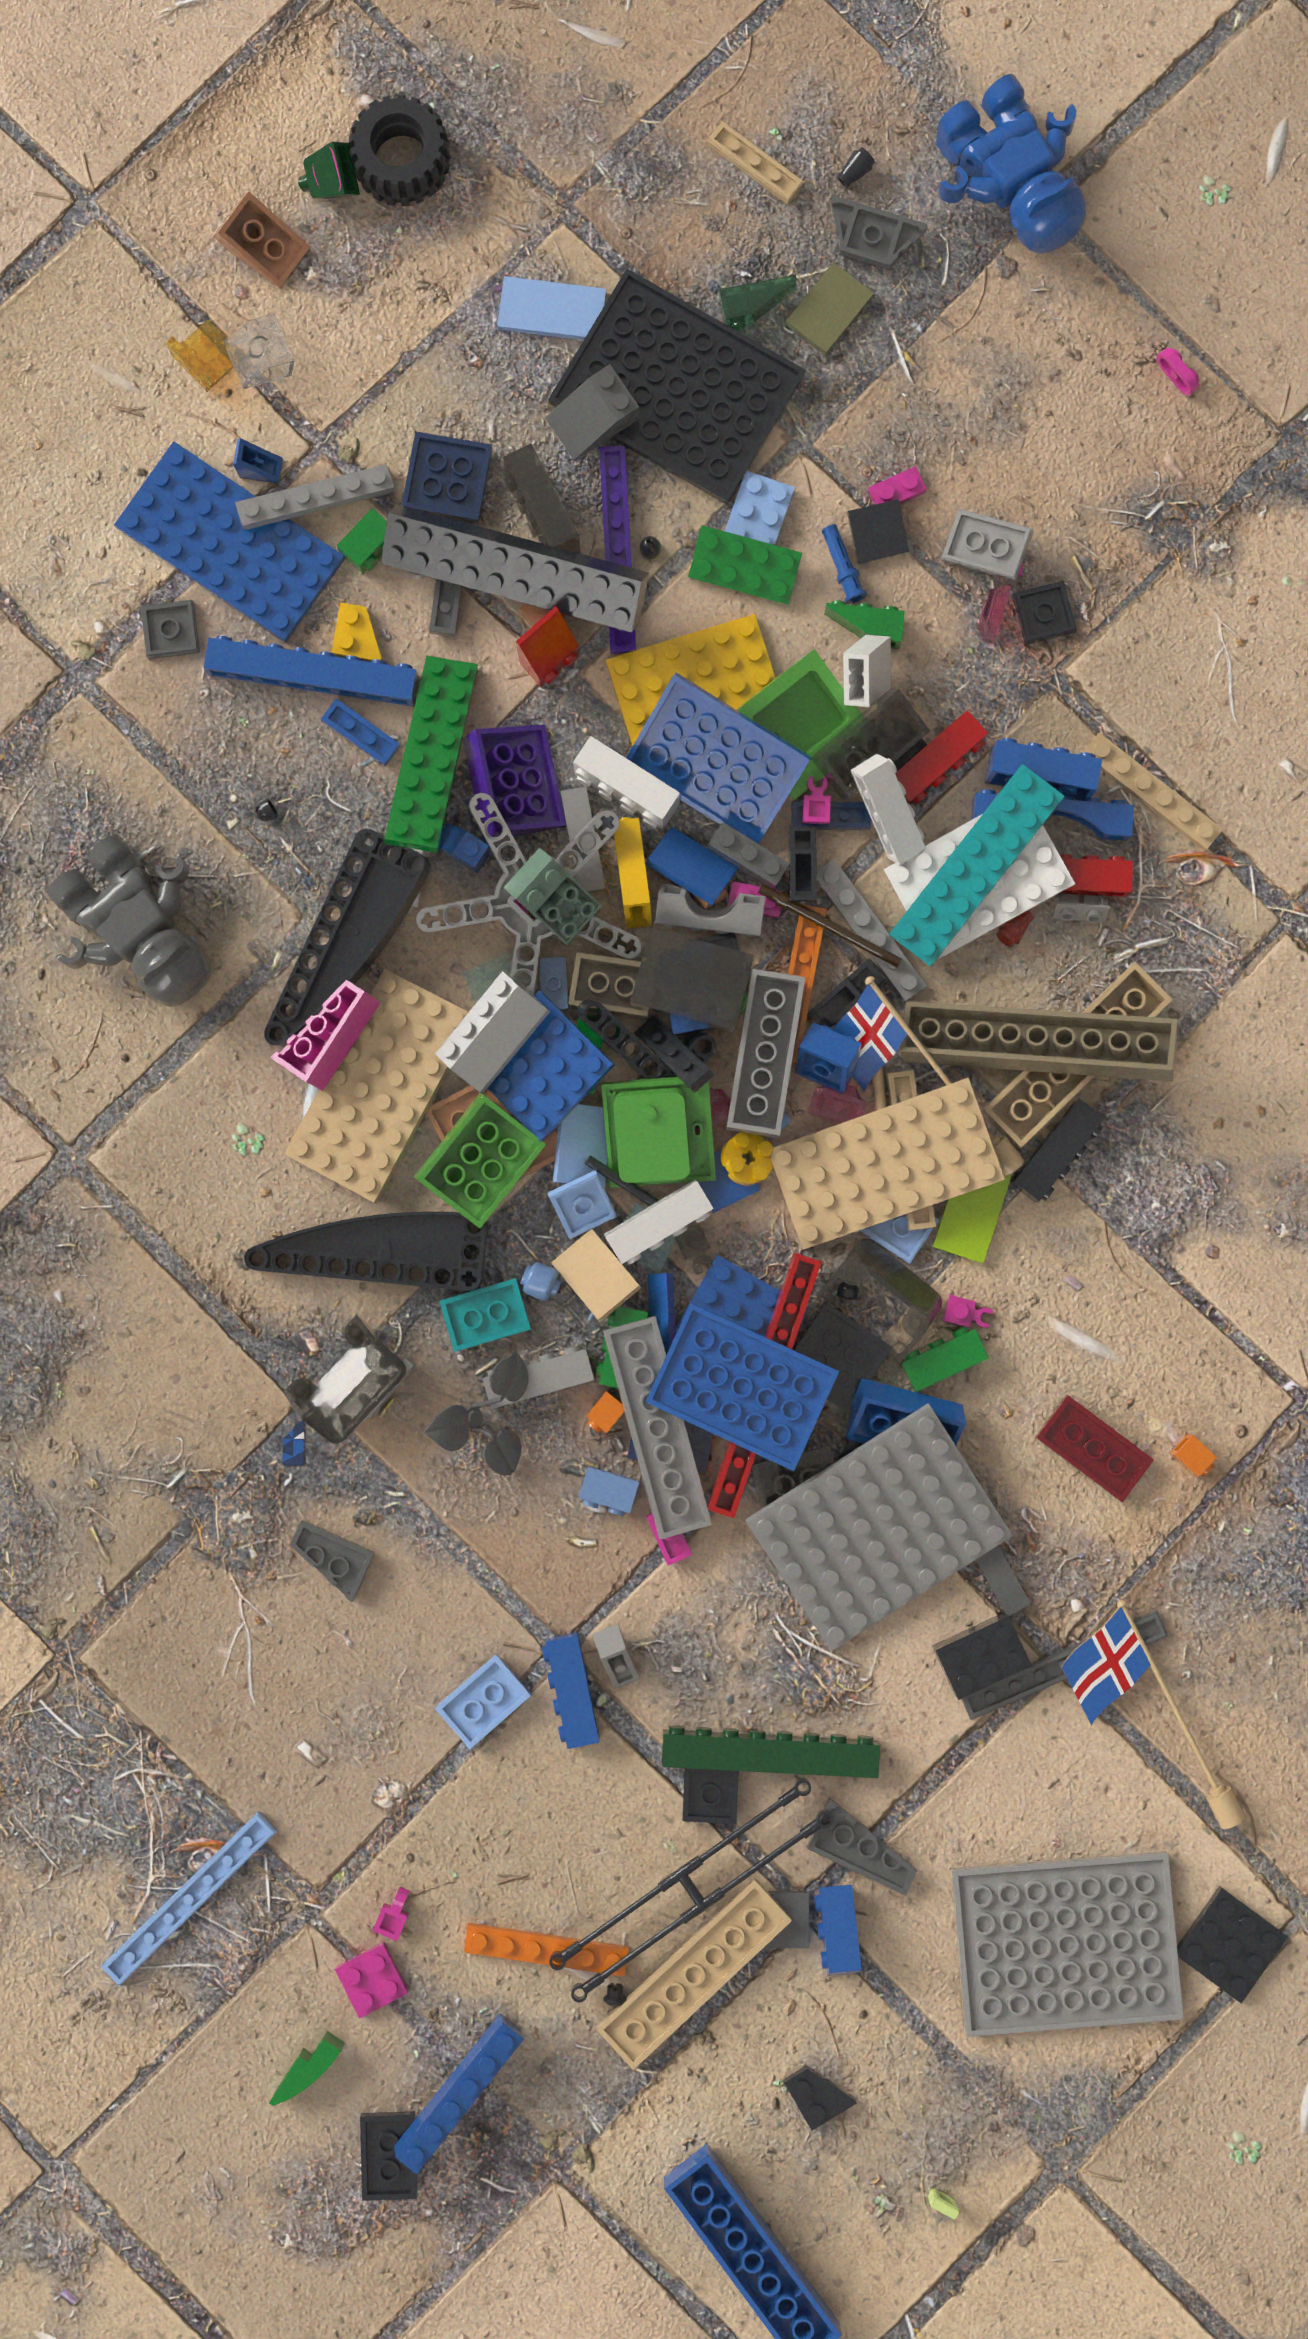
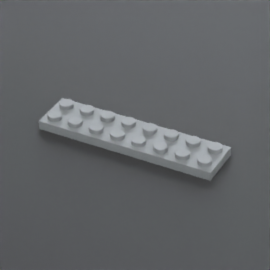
(657, 1435)

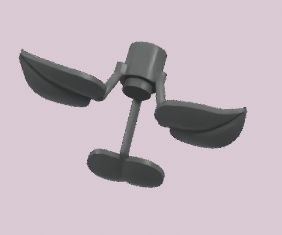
(451, 1425)

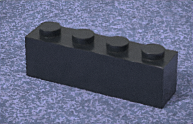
(1058, 1150)

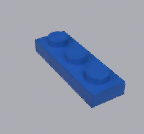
(360, 732)

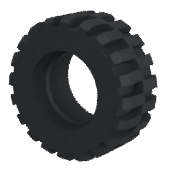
(393, 119)

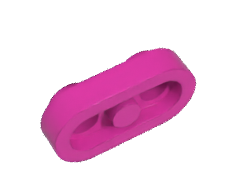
(1173, 366)

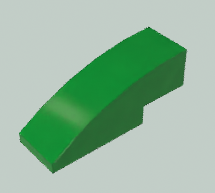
(308, 2068)

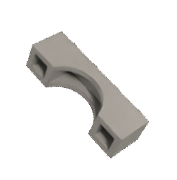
(678, 908)

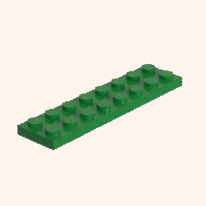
(431, 754)

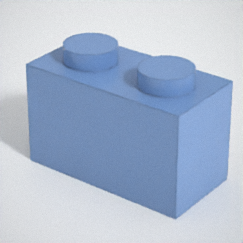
(608, 1490)

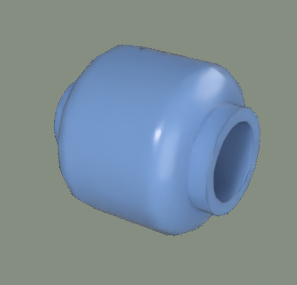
(540, 1281)

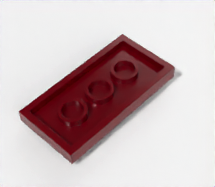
(1094, 1448)

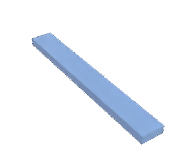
(189, 1898)

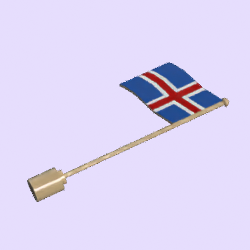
(881, 1033)
(1110, 1666)

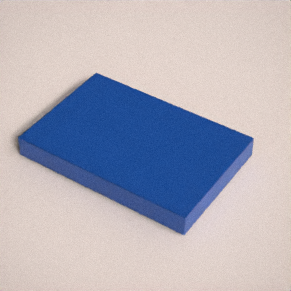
(691, 866)

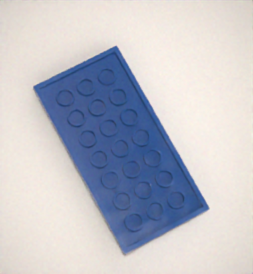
(193, 524)

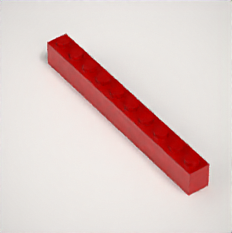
(783, 1330)

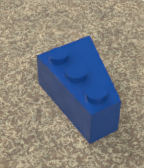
(838, 1930)

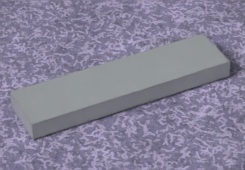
(577, 816)

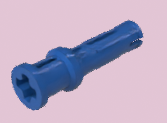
(847, 575)

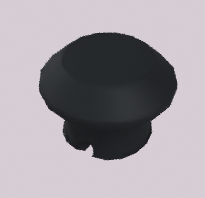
(614, 1995)

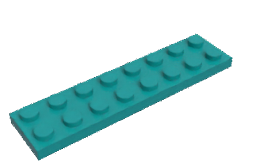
(976, 865)

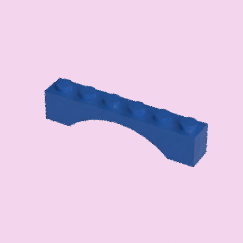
(1105, 820)

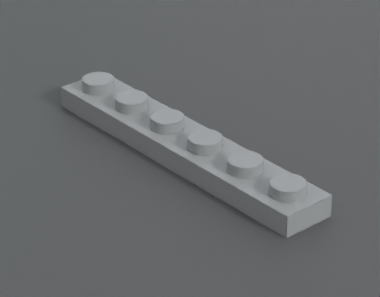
(314, 497)
(866, 924)

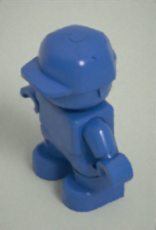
(1014, 165)

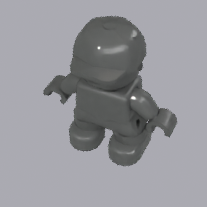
(133, 922)

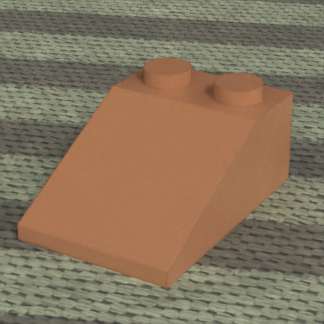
(261, 240)

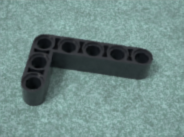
(641, 1053)

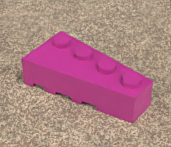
(328, 1036)

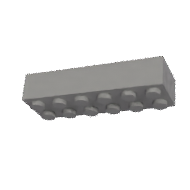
(765, 1053)

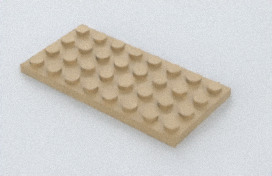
(379, 1090)
(886, 1163)

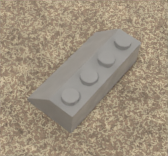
(492, 1032)

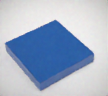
(724, 1190)

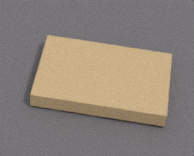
(596, 1275)

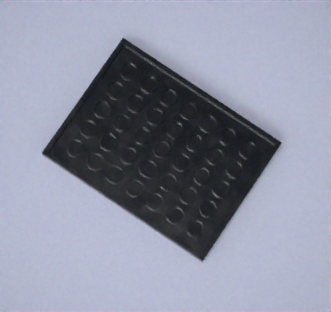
(698, 384)

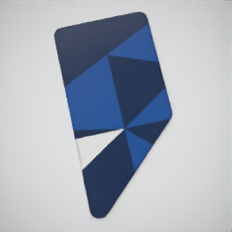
(294, 1447)

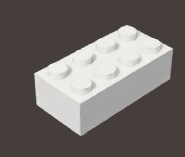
(626, 783)

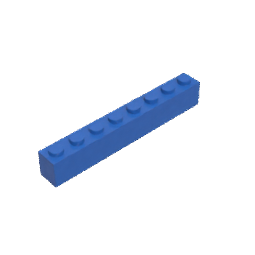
(311, 671)

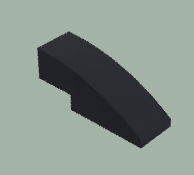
(802, 863)
(845, 995)

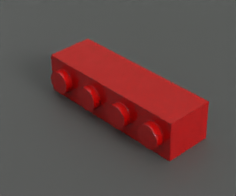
(941, 756)
(1099, 876)

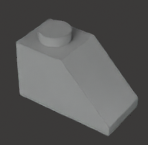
(616, 1656)

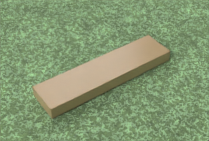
(755, 163)

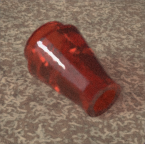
(1013, 930)

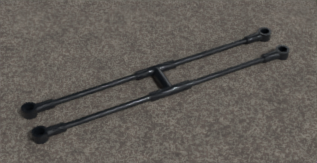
(700, 1903)

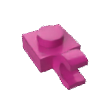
(392, 1918)

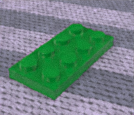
(745, 564)

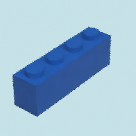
(572, 1690)

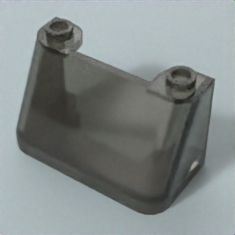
(350, 1387)

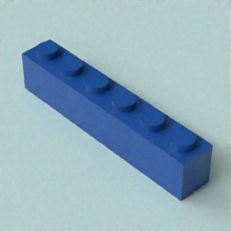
(458, 2093)

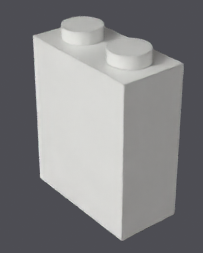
(867, 670)

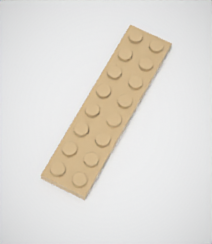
(694, 1973)

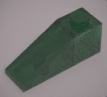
(748, 302)

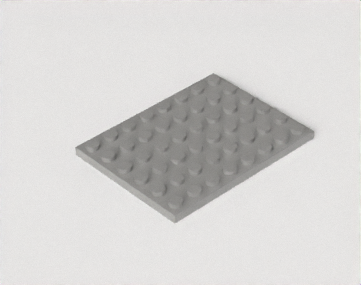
(879, 1527)
(1067, 1944)

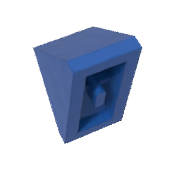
(256, 463)

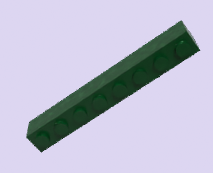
(770, 1753)

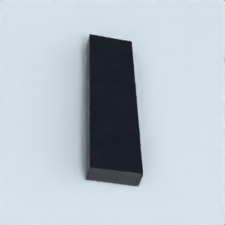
(674, 1054)

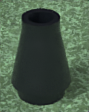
(856, 167)

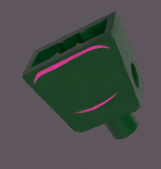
(330, 173)

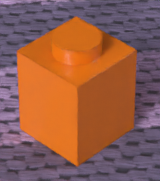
(605, 1413)
(1194, 1456)

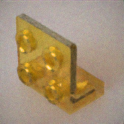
(202, 355)

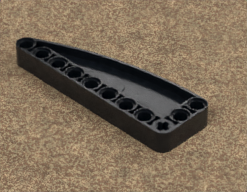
(366, 923)
(400, 1239)

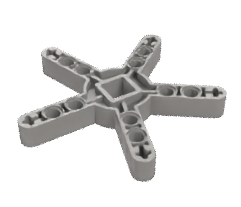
(501, 904)

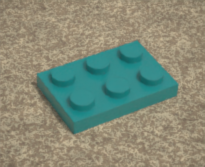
(485, 1315)

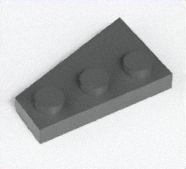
(333, 1556)

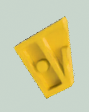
(355, 634)

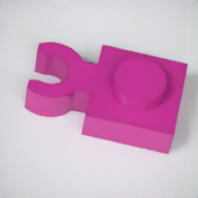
(816, 806)
(962, 1311)

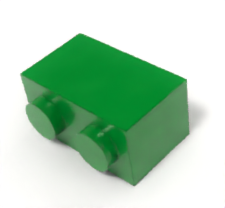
(364, 542)

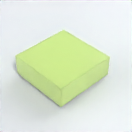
(943, 2203)

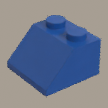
(828, 1057)

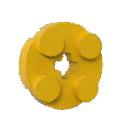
(735, 1165)

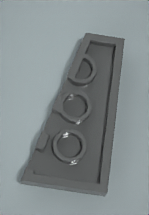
(860, 1850)

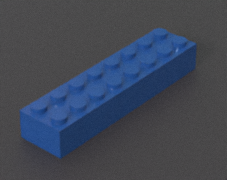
(748, 2249)

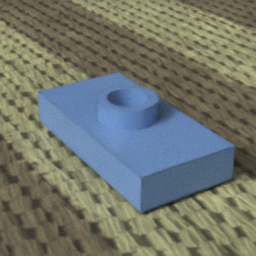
(554, 980)

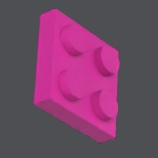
(371, 1980)

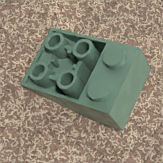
(553, 896)

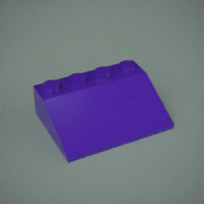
(519, 776)

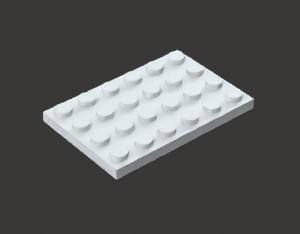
(1027, 883)

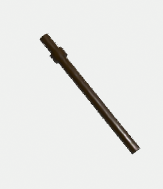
(783, 901)

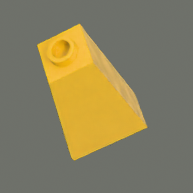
(632, 874)

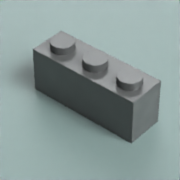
(748, 856)

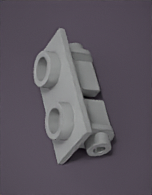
(1093, 909)

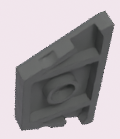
(872, 233)

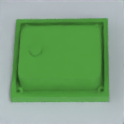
(803, 709)
(654, 1131)

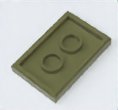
(829, 309)

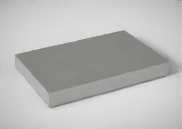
(987, 544)

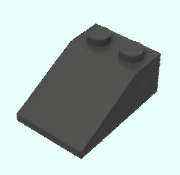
(593, 413)

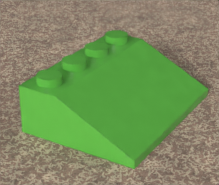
(480, 1160)

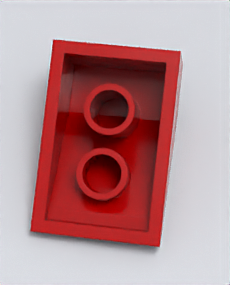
(547, 648)

